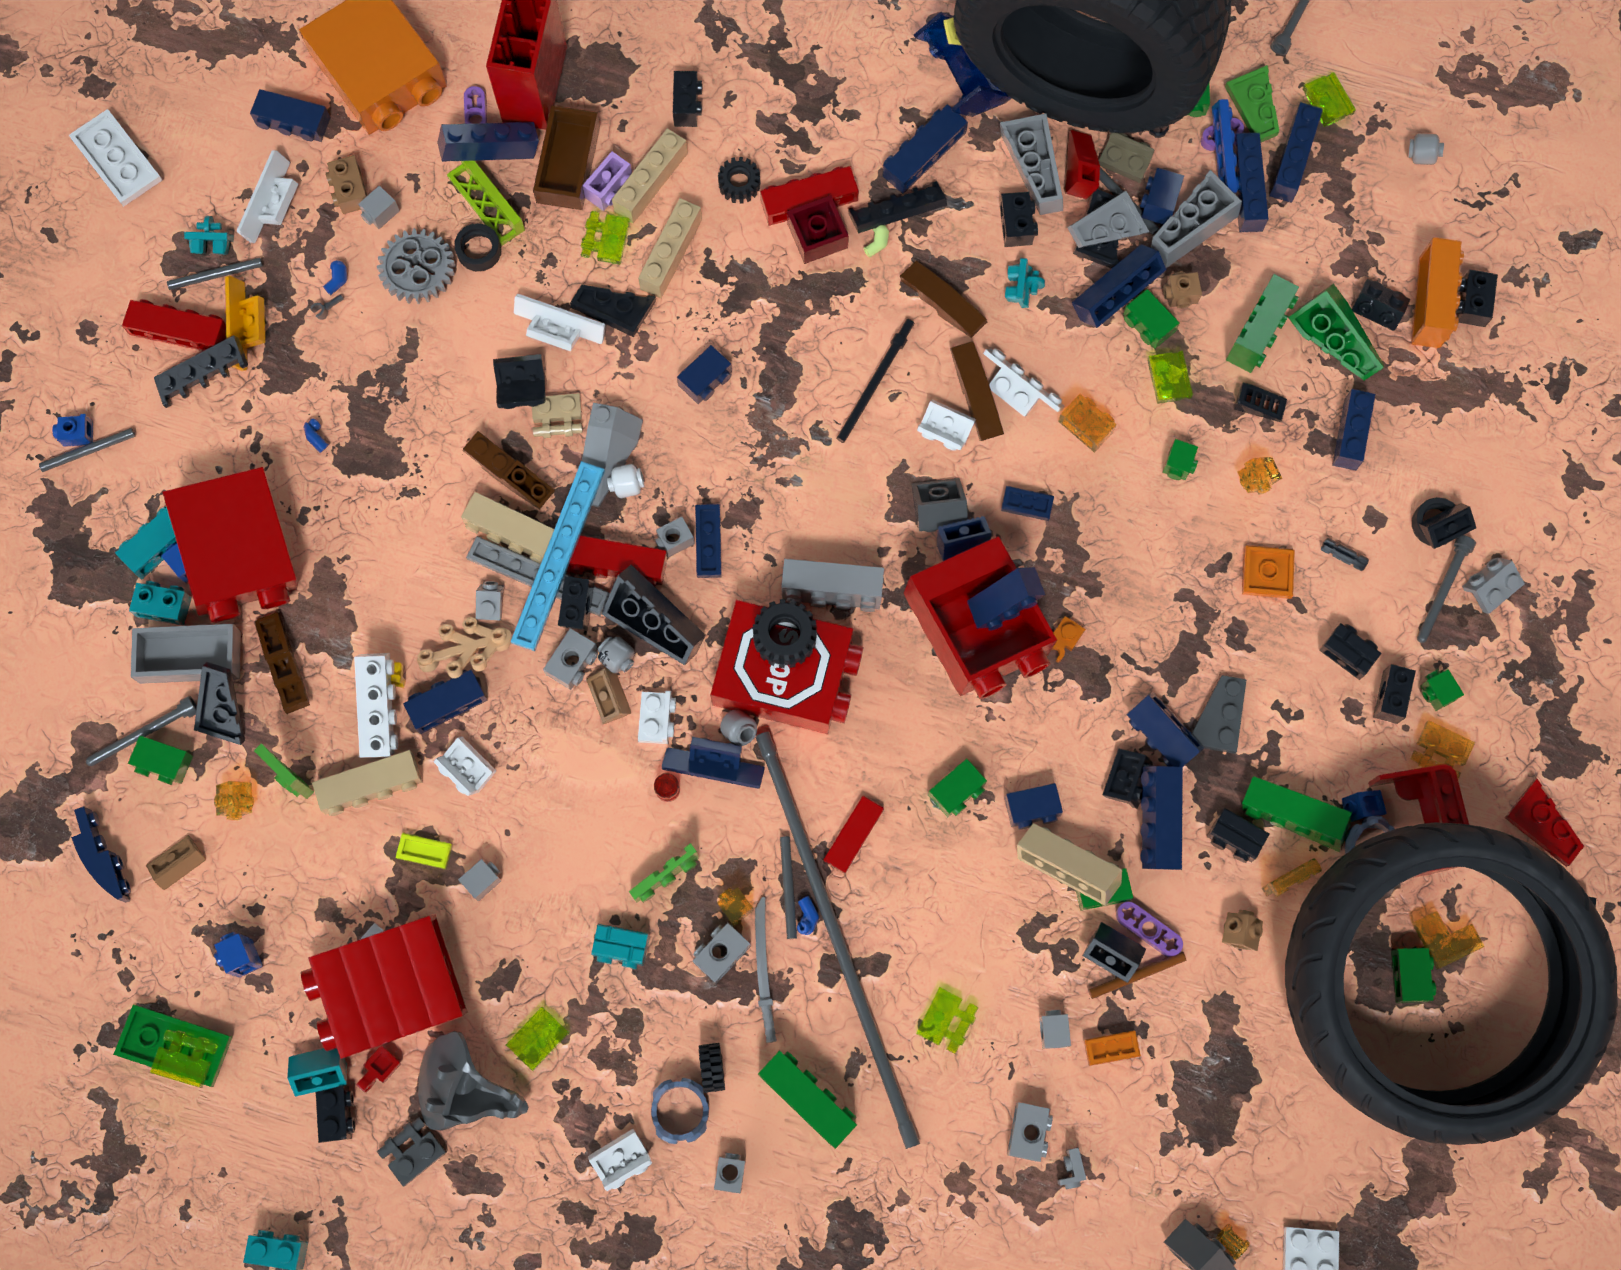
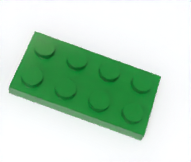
(145, 1034)

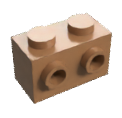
(347, 183)

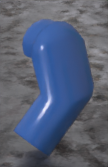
(339, 277)
(313, 437)
(810, 917)

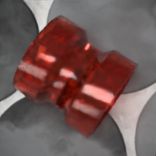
(663, 786)

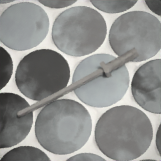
(765, 1002)

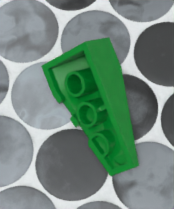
(1335, 329)

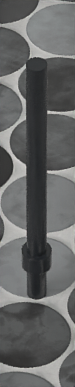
(898, 342)

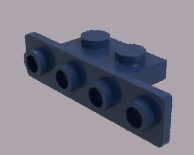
(714, 762)

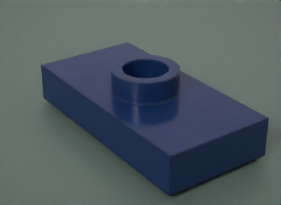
(1027, 503)

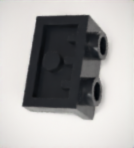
(1125, 778)
(334, 1114)

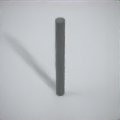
(1116, 190)
(214, 273)
(86, 450)
(788, 887)

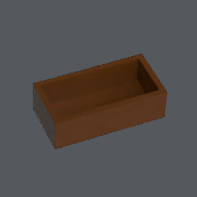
(566, 157)

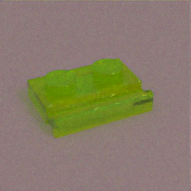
(1331, 97)
(1169, 377)
(537, 1038)

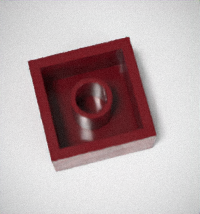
(817, 229)

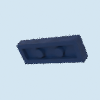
(708, 541)

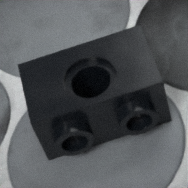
(576, 603)
(1394, 694)

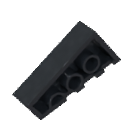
(652, 617)

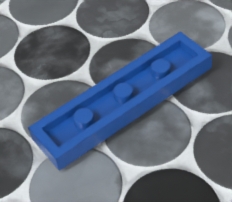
(1224, 142)

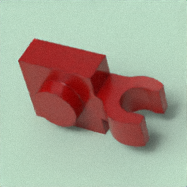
(379, 1066)

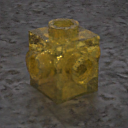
(1259, 475)
(233, 799)

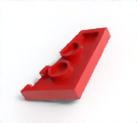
(1541, 822)

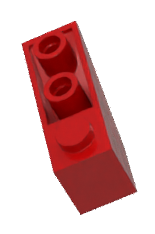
(1082, 166)

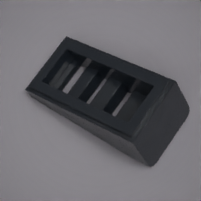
(1256, 392)

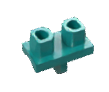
(198, 240)
(1028, 283)

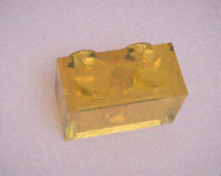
(1087, 422)

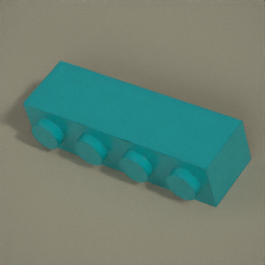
(144, 550)

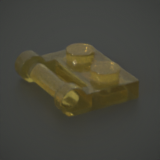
(1297, 876)

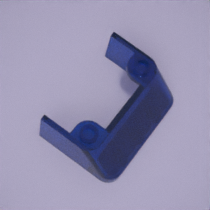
(977, 90)

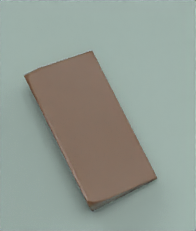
(608, 696)
(175, 863)

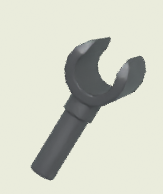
(324, 308)

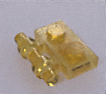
(1444, 743)

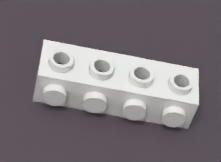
(374, 705)

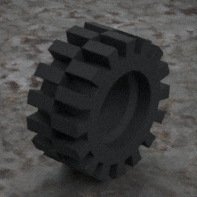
(734, 168)
(711, 1067)

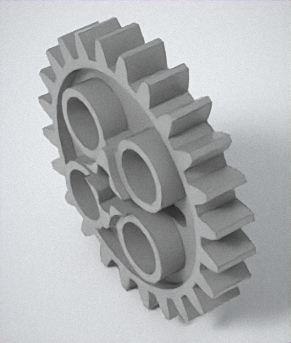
(405, 283)

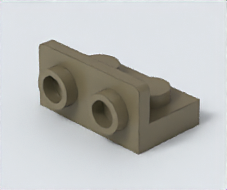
(1126, 156)

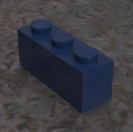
(290, 115)
(1353, 429)
(1006, 598)
(444, 701)
(1164, 731)

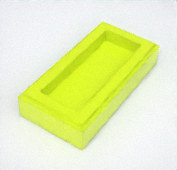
(423, 851)

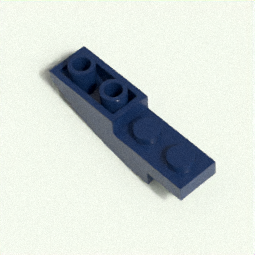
(102, 865)

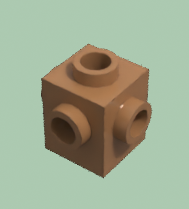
(1182, 289)
(1242, 930)

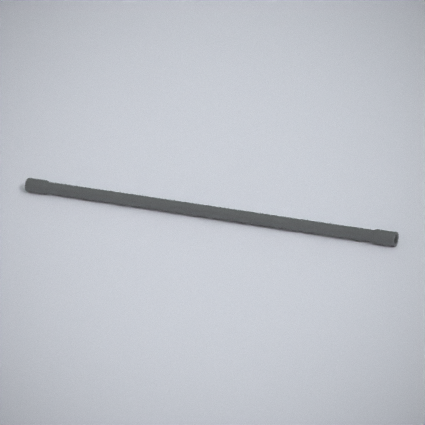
(905, 1125)

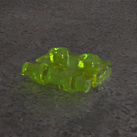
(612, 241)
(939, 1016)
(182, 1067)

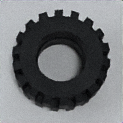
(784, 613)

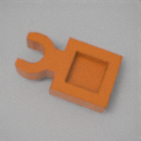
(1067, 636)

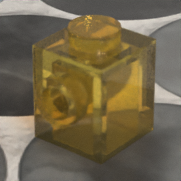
(734, 905)

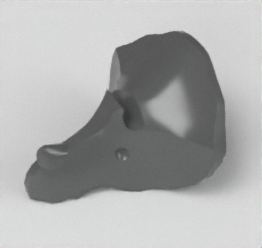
(455, 1092)

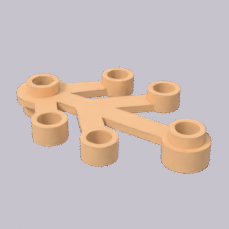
(493, 641)

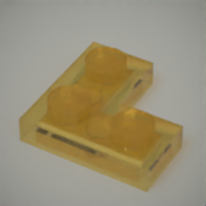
(1445, 946)

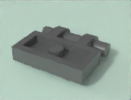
(417, 1157)

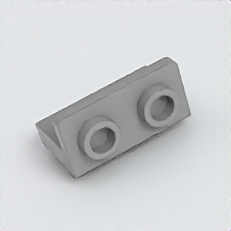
(1494, 583)

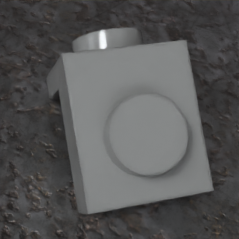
(489, 601)

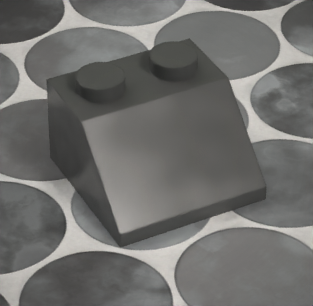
(939, 503)

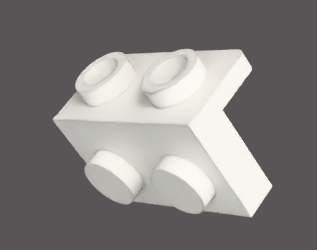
(946, 425)
(465, 767)
(620, 1160)

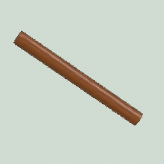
(1138, 975)

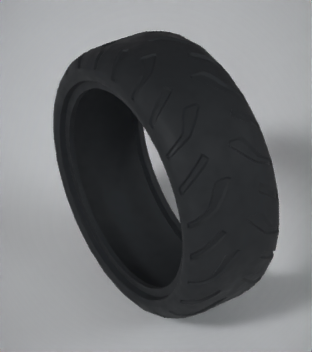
(1577, 1007)

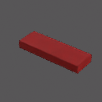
(853, 834)

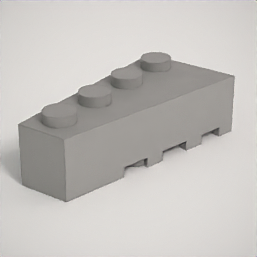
(1033, 154)
(1197, 219)

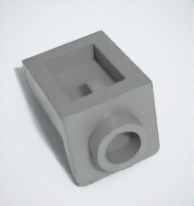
(1073, 1164)

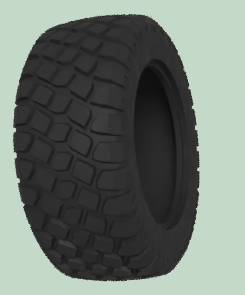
(1109, 76)

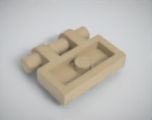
(558, 408)

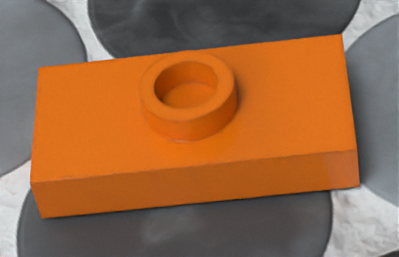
(1112, 1048)

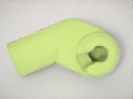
(880, 241)

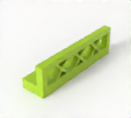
(491, 192)

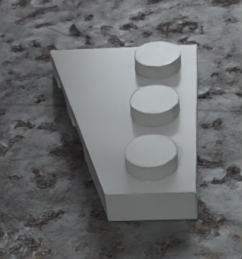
(1109, 222)

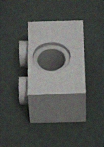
(571, 645)
(715, 967)
(1019, 1145)

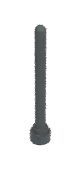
(1282, 42)
(1463, 546)
(186, 708)

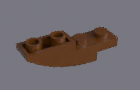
(508, 471)

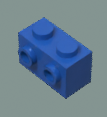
(237, 955)

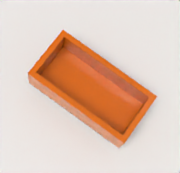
(1437, 292)

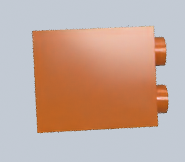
(374, 61)

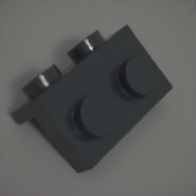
(1381, 304)

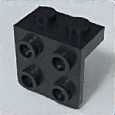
(519, 381)

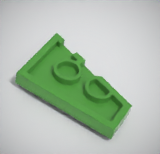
(1254, 102)
(285, 776)
(675, 865)

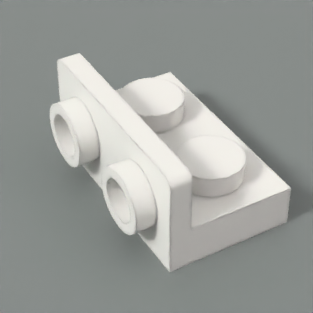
(655, 717)

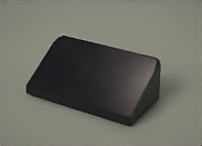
(1448, 525)

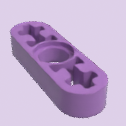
(469, 109)
(1161, 946)

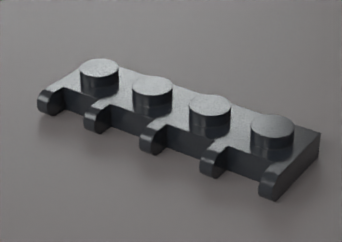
(898, 208)
(199, 369)

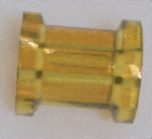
(1232, 1242)

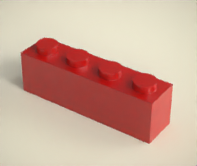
(796, 193)
(173, 325)
(611, 558)

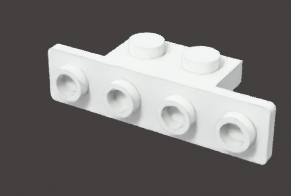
(269, 198)
(557, 325)
(1017, 388)

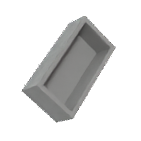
(832, 584)
(181, 651)

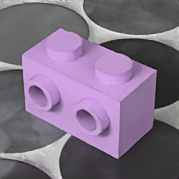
(607, 181)

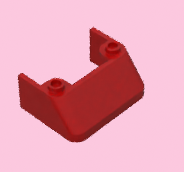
(1436, 791)

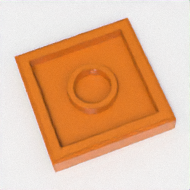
(1268, 572)

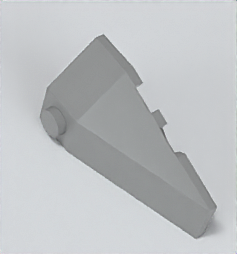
(609, 441)

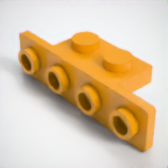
(243, 316)

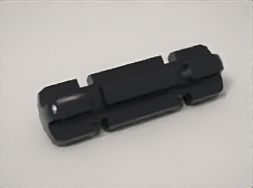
(1344, 554)

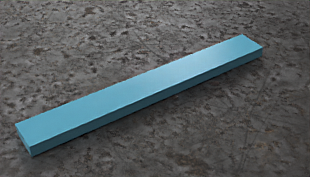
(557, 556)

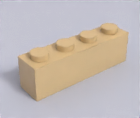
(650, 175)
(670, 248)
(507, 526)
(366, 783)
(1069, 864)

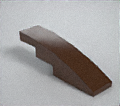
(944, 299)
(976, 391)
(282, 663)

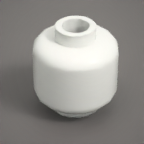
(626, 481)

